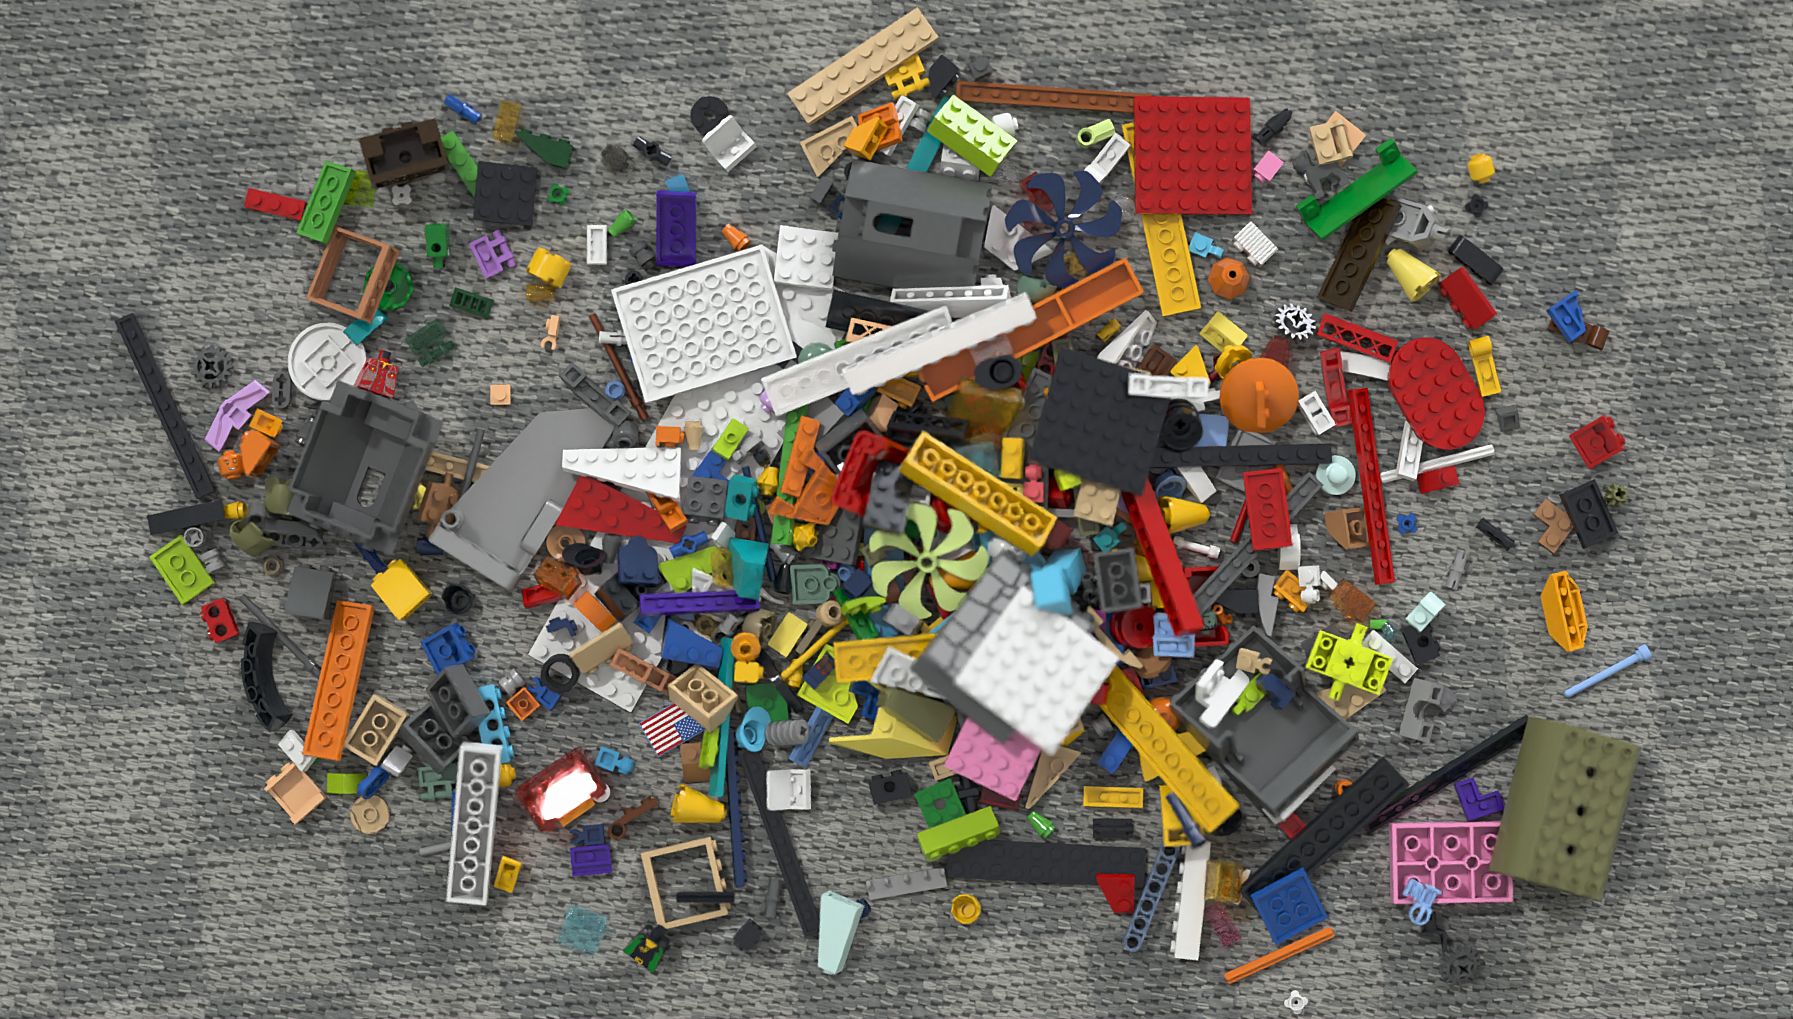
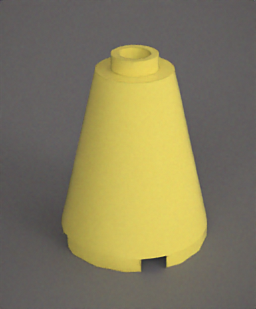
(1411, 274)

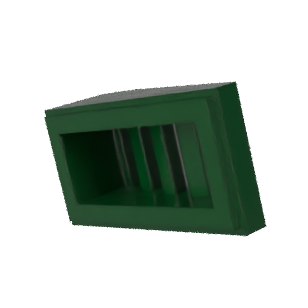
(453, 303)

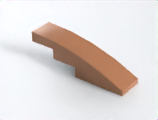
(642, 670)

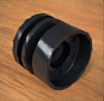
(1186, 431)

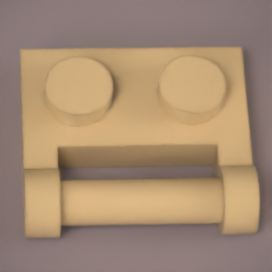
(1324, 144)

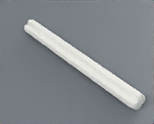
(1443, 462)

